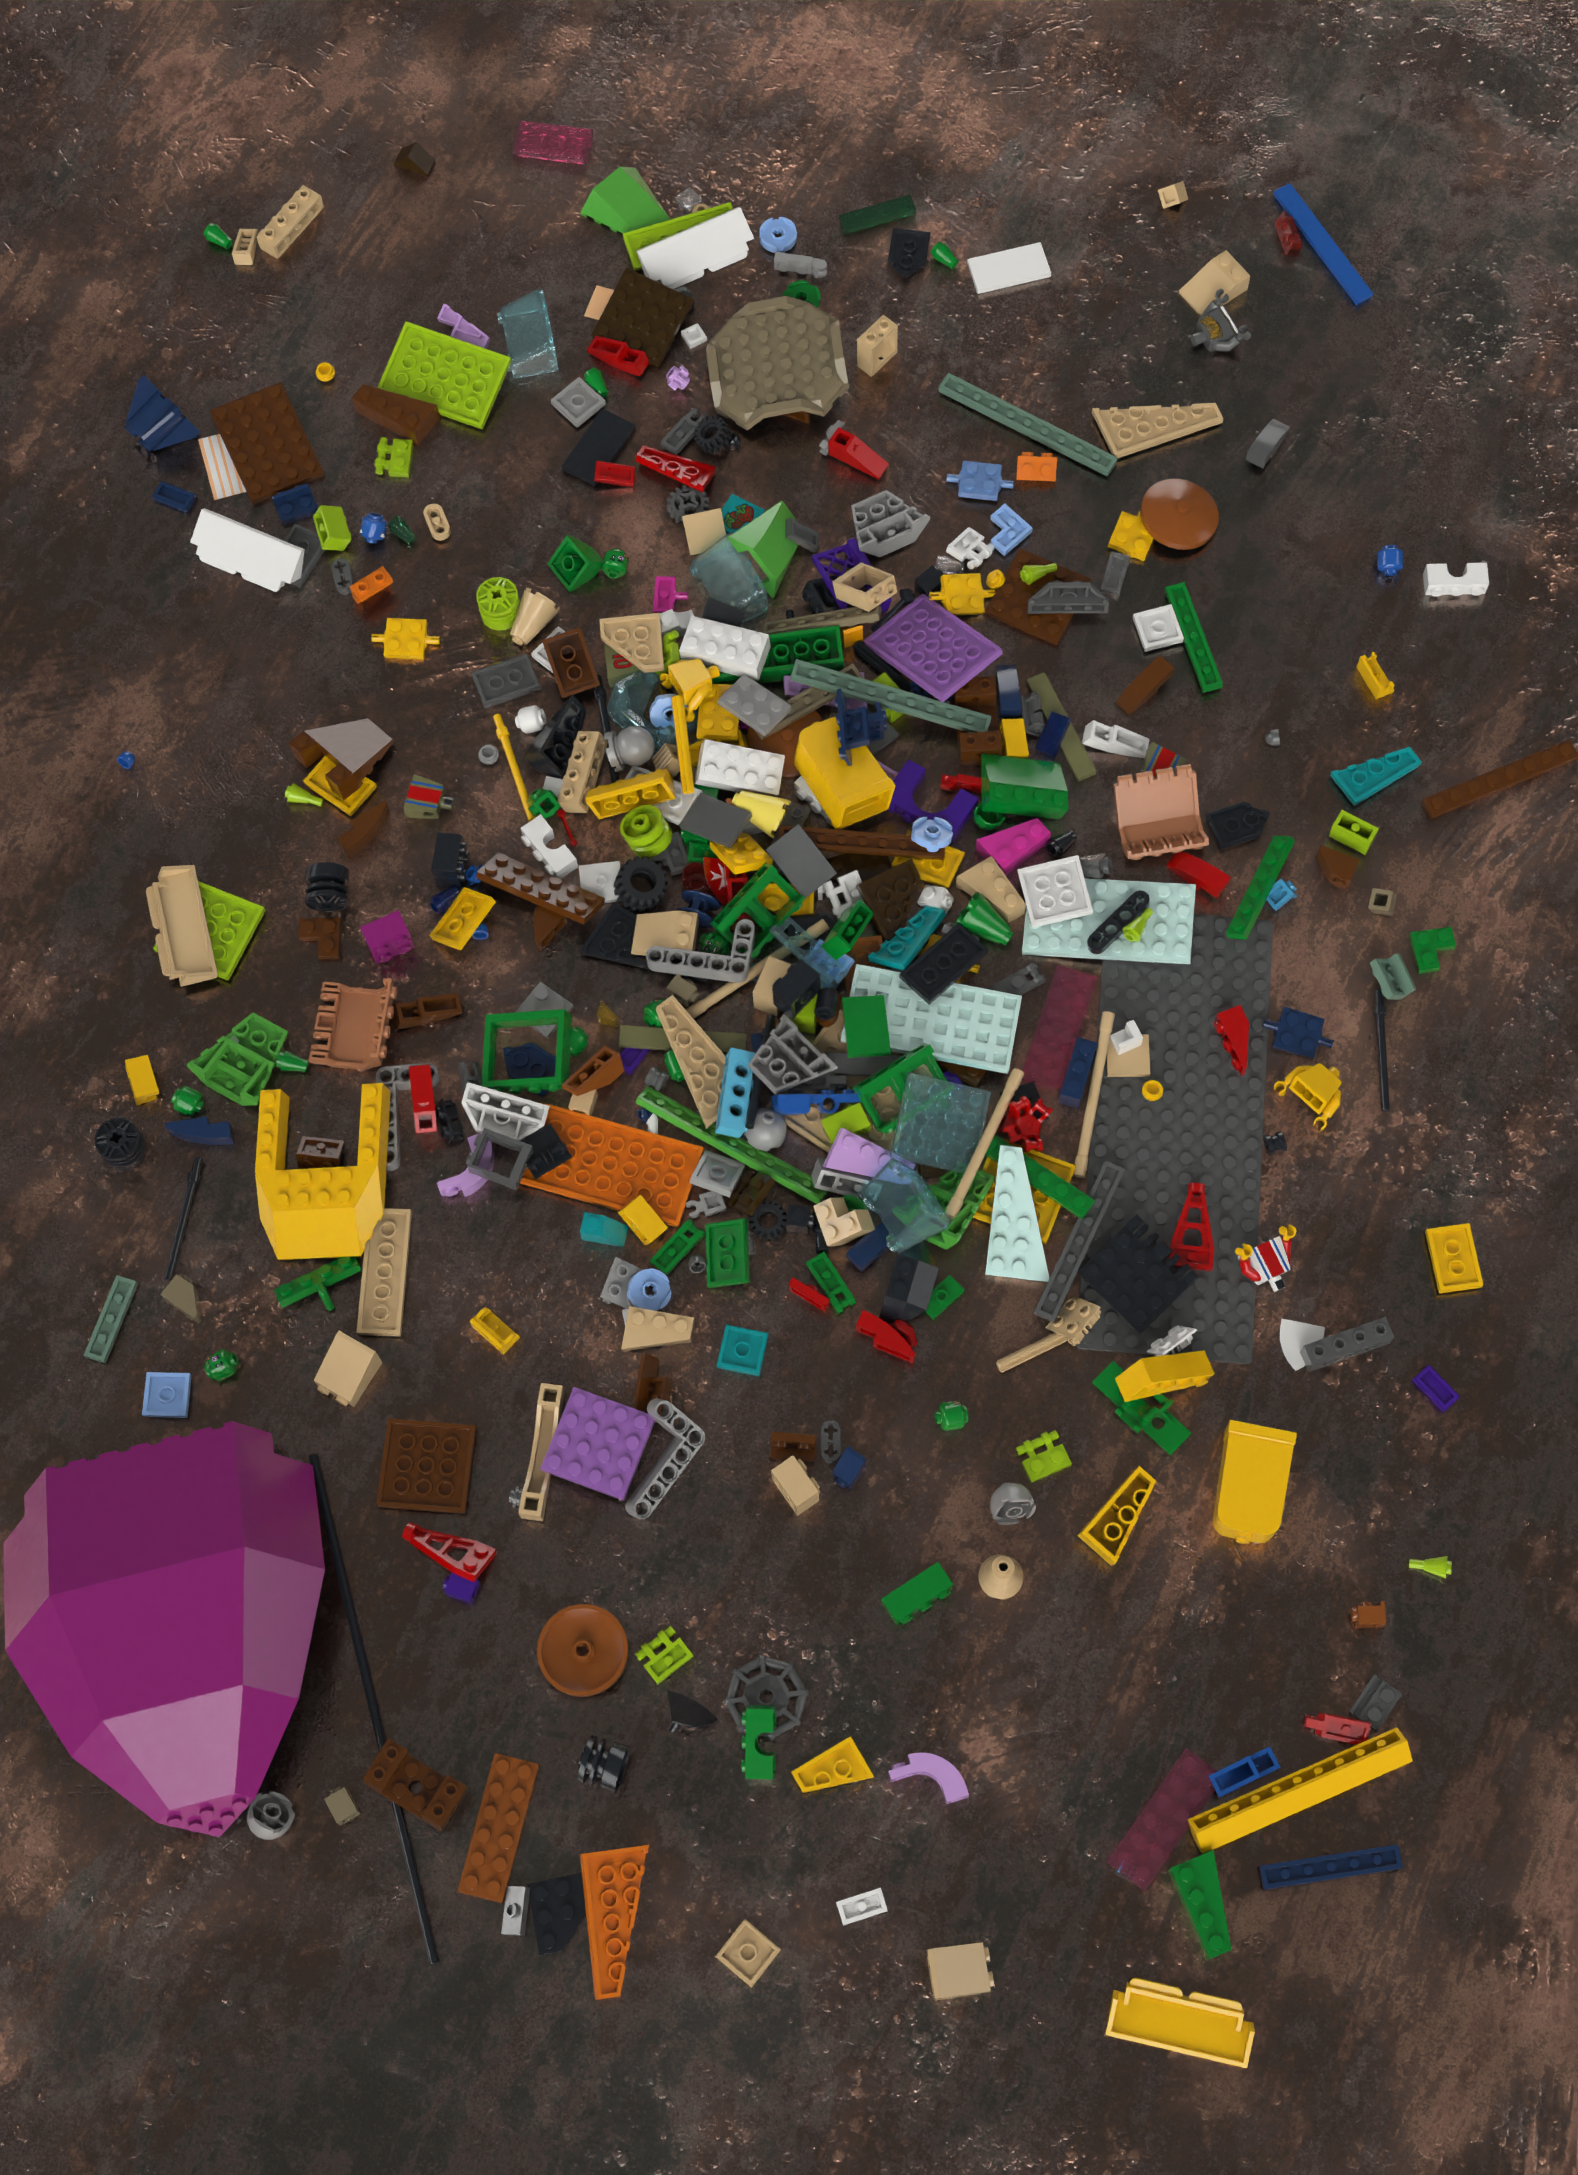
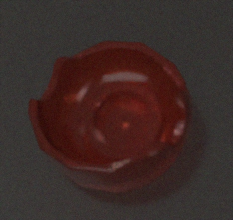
(694, 877)

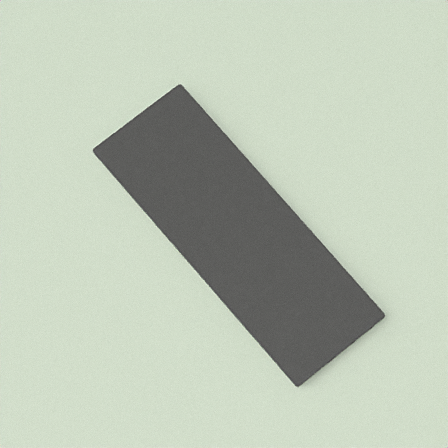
(1197, 1132)

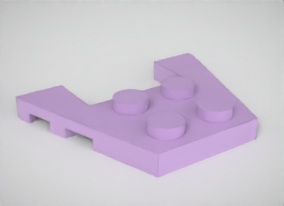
(462, 329)

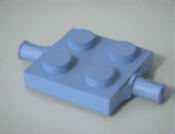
(980, 480)

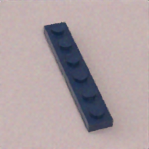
(1330, 1867)

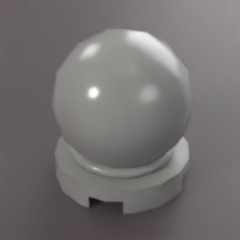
(630, 747)

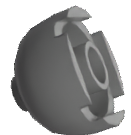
(767, 1131)
(1010, 1503)
(270, 1815)

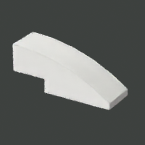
(1115, 740)

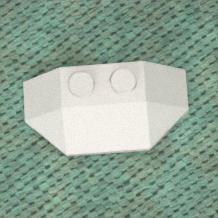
(503, 1112)

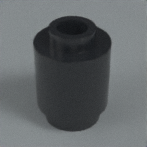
(826, 1003)

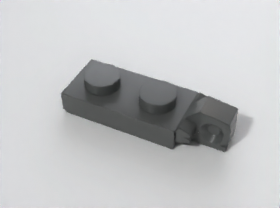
(827, 1081)

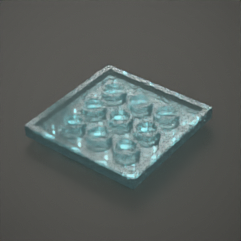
(939, 1123)

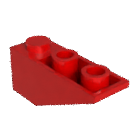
(856, 453)
(1234, 1030)
(422, 1098)

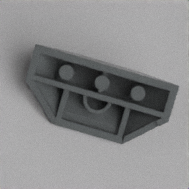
(1068, 598)

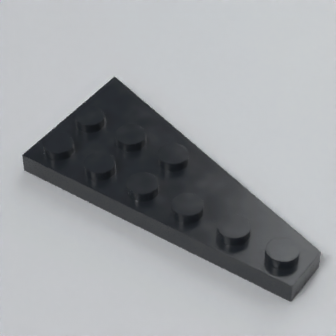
(614, 940)

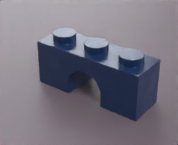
(1078, 1072)

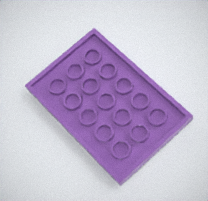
(933, 647)

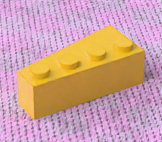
(1164, 1374)

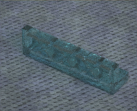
(802, 954)

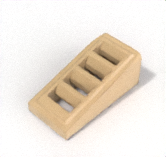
(245, 248)

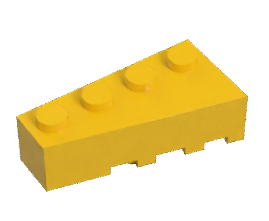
(1115, 1520)

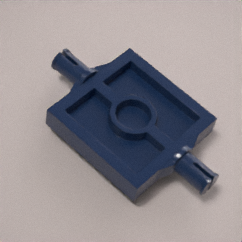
(1298, 1033)

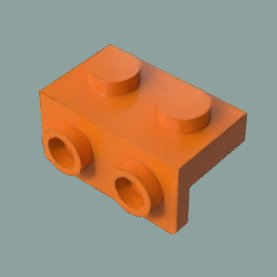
(1035, 467)
(370, 584)

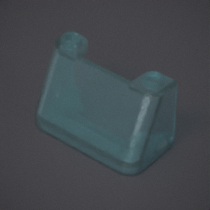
(529, 335)
(731, 578)
(630, 701)
(904, 1206)

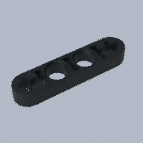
(1116, 920)

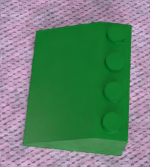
(1023, 787)

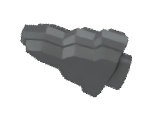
(1096, 865)

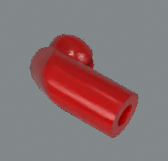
(907, 1330)

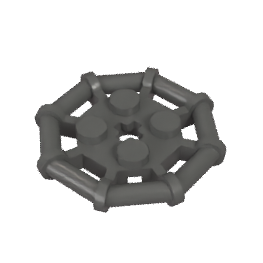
(771, 1684)

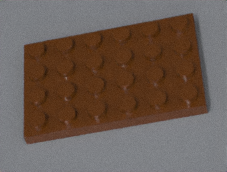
(266, 443)

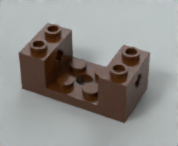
(978, 696)
(396, 1769)

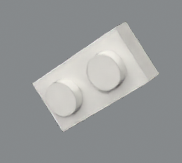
(861, 1906)

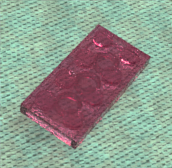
(553, 142)

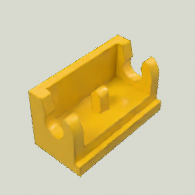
(1374, 676)
(1013, 738)
(141, 1079)
(642, 1220)
(494, 1330)

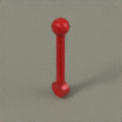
(561, 814)

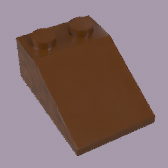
(571, 662)

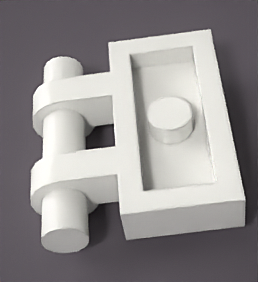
(965, 545)
(848, 888)

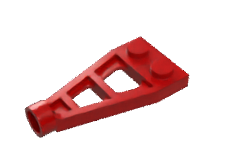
(1196, 1257)
(468, 1567)

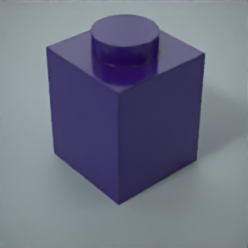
(460, 1588)

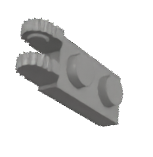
(800, 264)

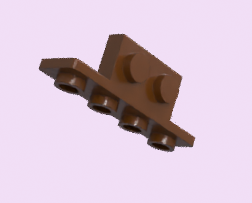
(649, 1385)

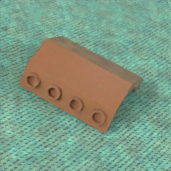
(353, 1026)

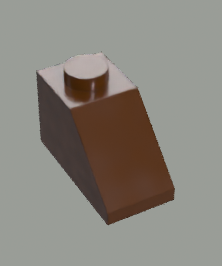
(1337, 866)
(546, 926)

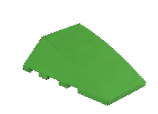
(624, 202)
(768, 544)
(242, 1060)
(945, 1191)

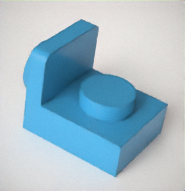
(1281, 893)

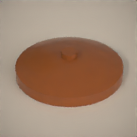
(1179, 514)
(784, 742)
(582, 1650)

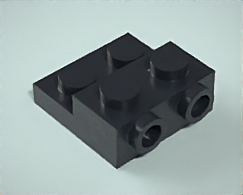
(820, 597)

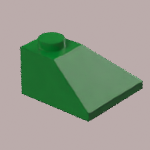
(575, 563)

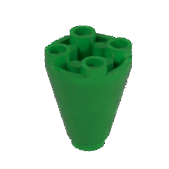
(984, 921)

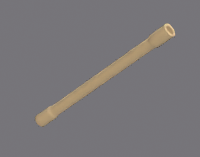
(702, 1005)
(1010, 1087)
(1082, 1156)

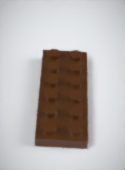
(540, 888)

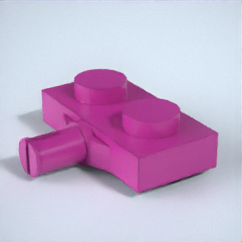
(666, 594)

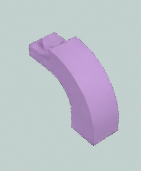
(466, 1181)
(936, 1767)

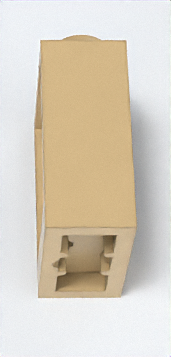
(872, 347)
(847, 589)

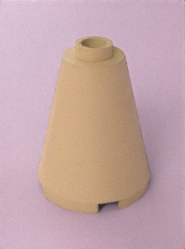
(532, 616)
(1000, 1576)

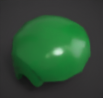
(987, 820)

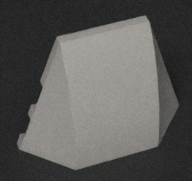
(886, 524)
(788, 1059)

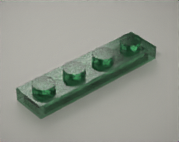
(877, 214)

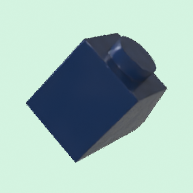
(849, 1468)

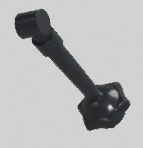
(906, 596)

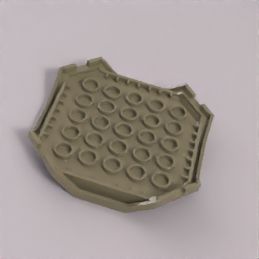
(776, 361)

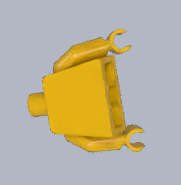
(691, 681)
(1316, 1087)

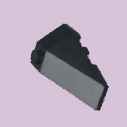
(555, 743)

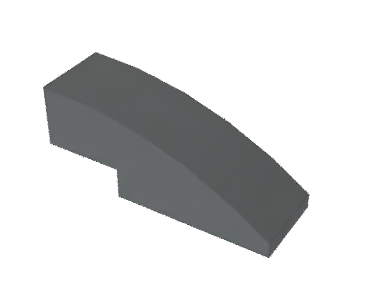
(1267, 443)

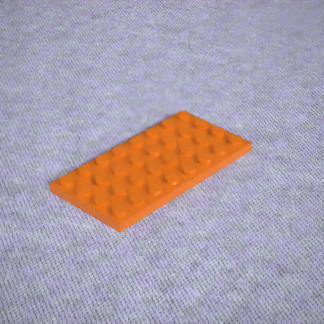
(618, 1164)

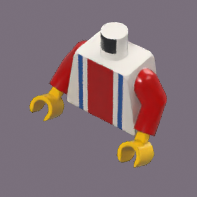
(1268, 1260)

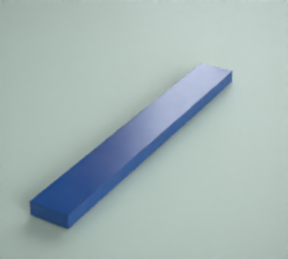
(1323, 244)

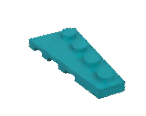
(1368, 778)
(908, 941)

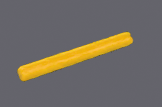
(682, 744)

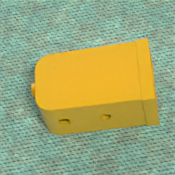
(842, 790)
(1252, 1481)

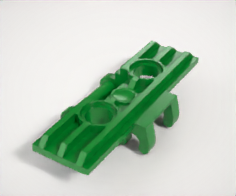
(1139, 1414)

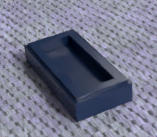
(174, 496)

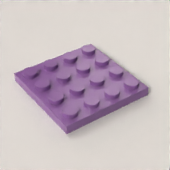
(598, 1443)

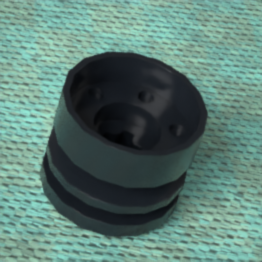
(327, 887)
(131, 1147)
(603, 1764)

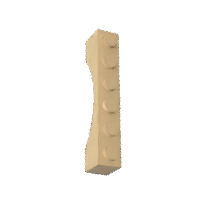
(537, 1482)

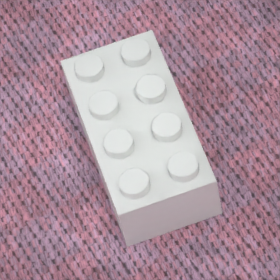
(726, 646)
(739, 768)

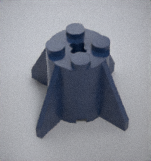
(156, 418)

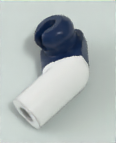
(649, 1119)

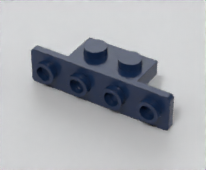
(853, 727)

